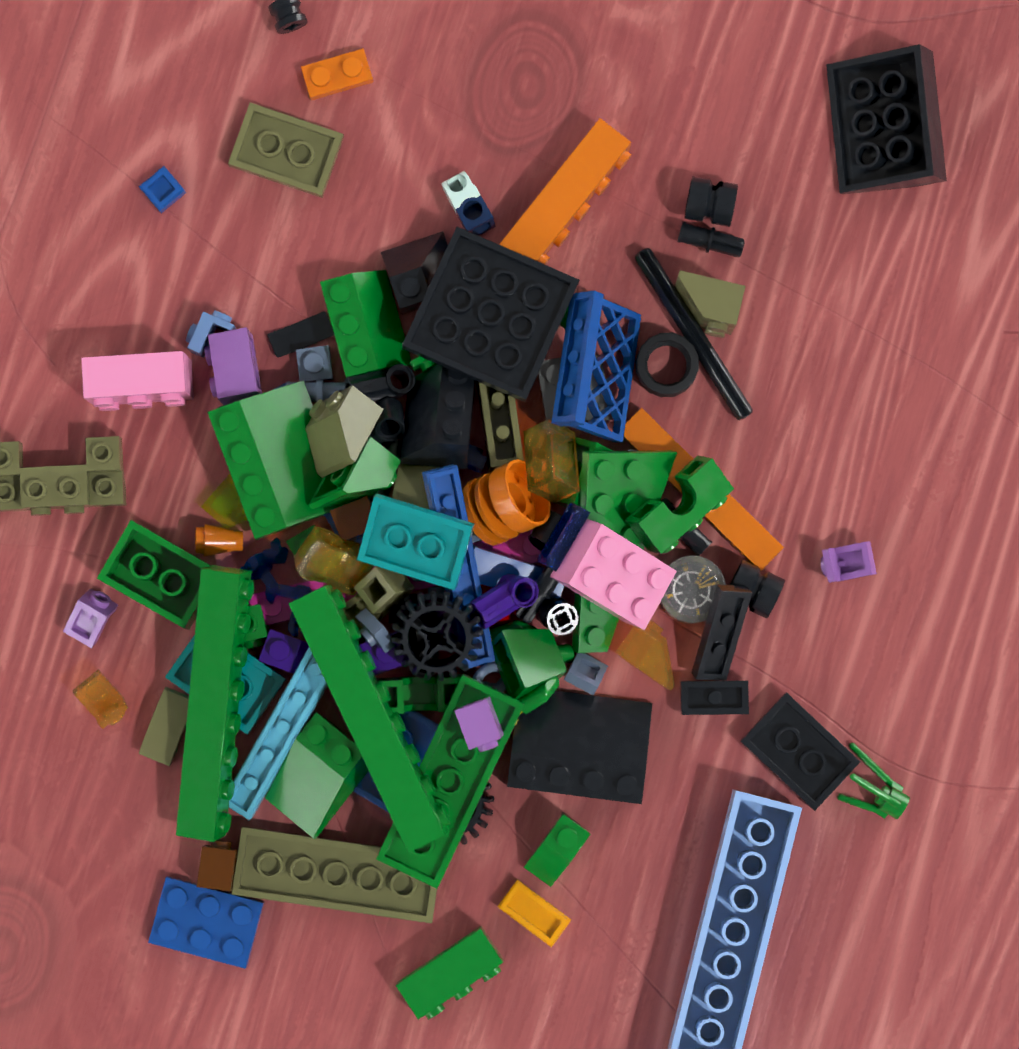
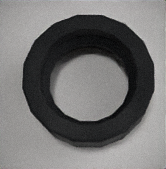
(682, 345)

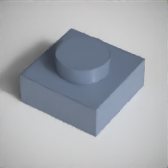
(314, 363)
(374, 632)
(586, 673)

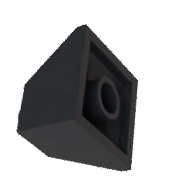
(413, 268)

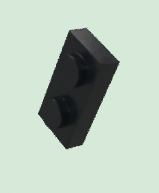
(714, 697)

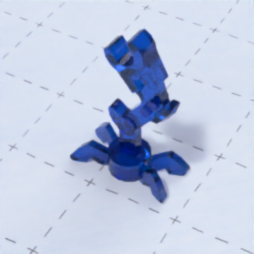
(262, 564)

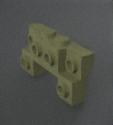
(63, 487)

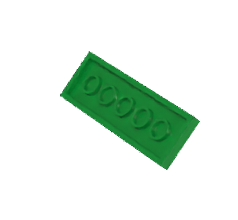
(458, 779)

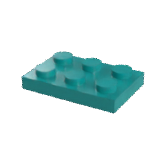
(415, 541)
(259, 681)

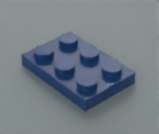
(206, 922)

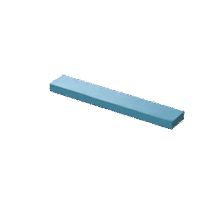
(278, 736)

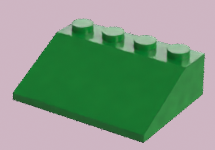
(270, 457)

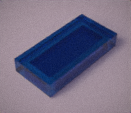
(563, 536)

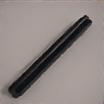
(693, 333)

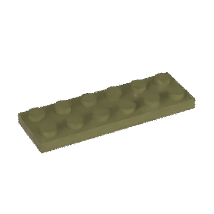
(327, 876)

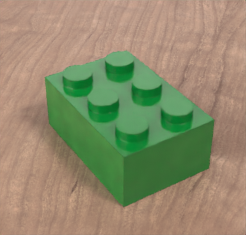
(155, 574)

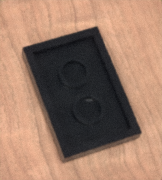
(800, 751)

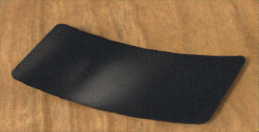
(301, 334)

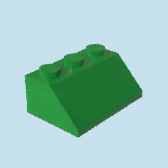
(365, 322)

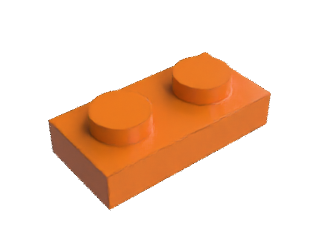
(337, 74)

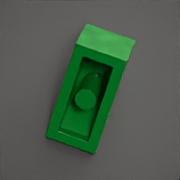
(557, 849)

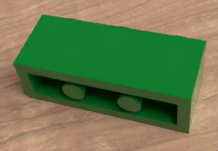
(450, 974)

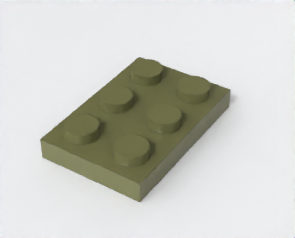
(286, 150)

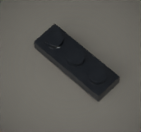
(721, 632)

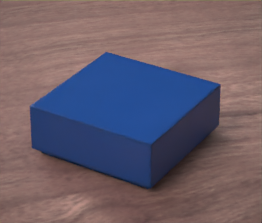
(162, 189)

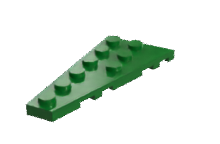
(612, 489)

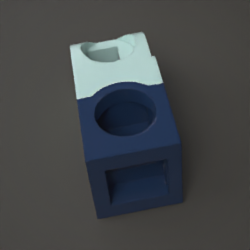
(468, 204)

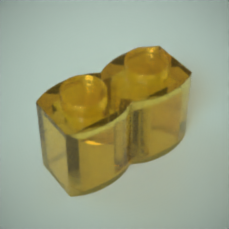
(331, 560)

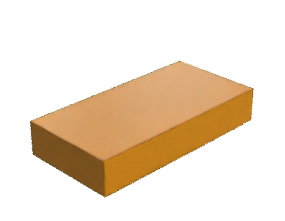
(534, 913)

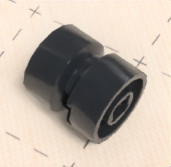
(711, 201)
(764, 588)

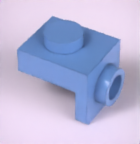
(198, 334)

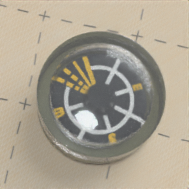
(691, 589)

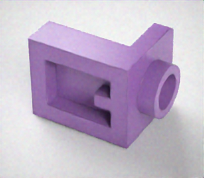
(90, 617)

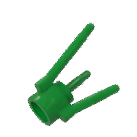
(890, 799)

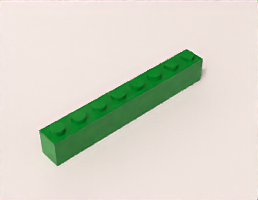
(214, 703)
(370, 718)

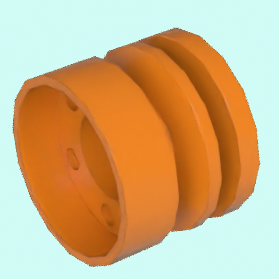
(503, 505)

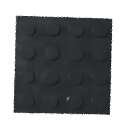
(490, 314)

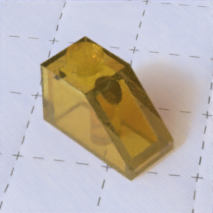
(648, 653)

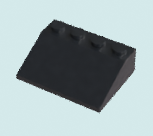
(886, 121)
(583, 747)

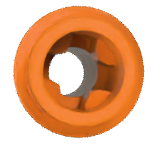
(217, 540)

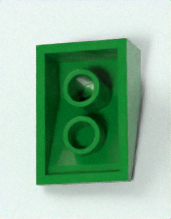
(317, 775)

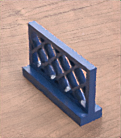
(579, 363)

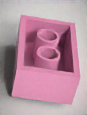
(137, 380)
(614, 574)

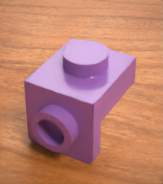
(848, 562)

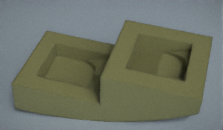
(166, 727)

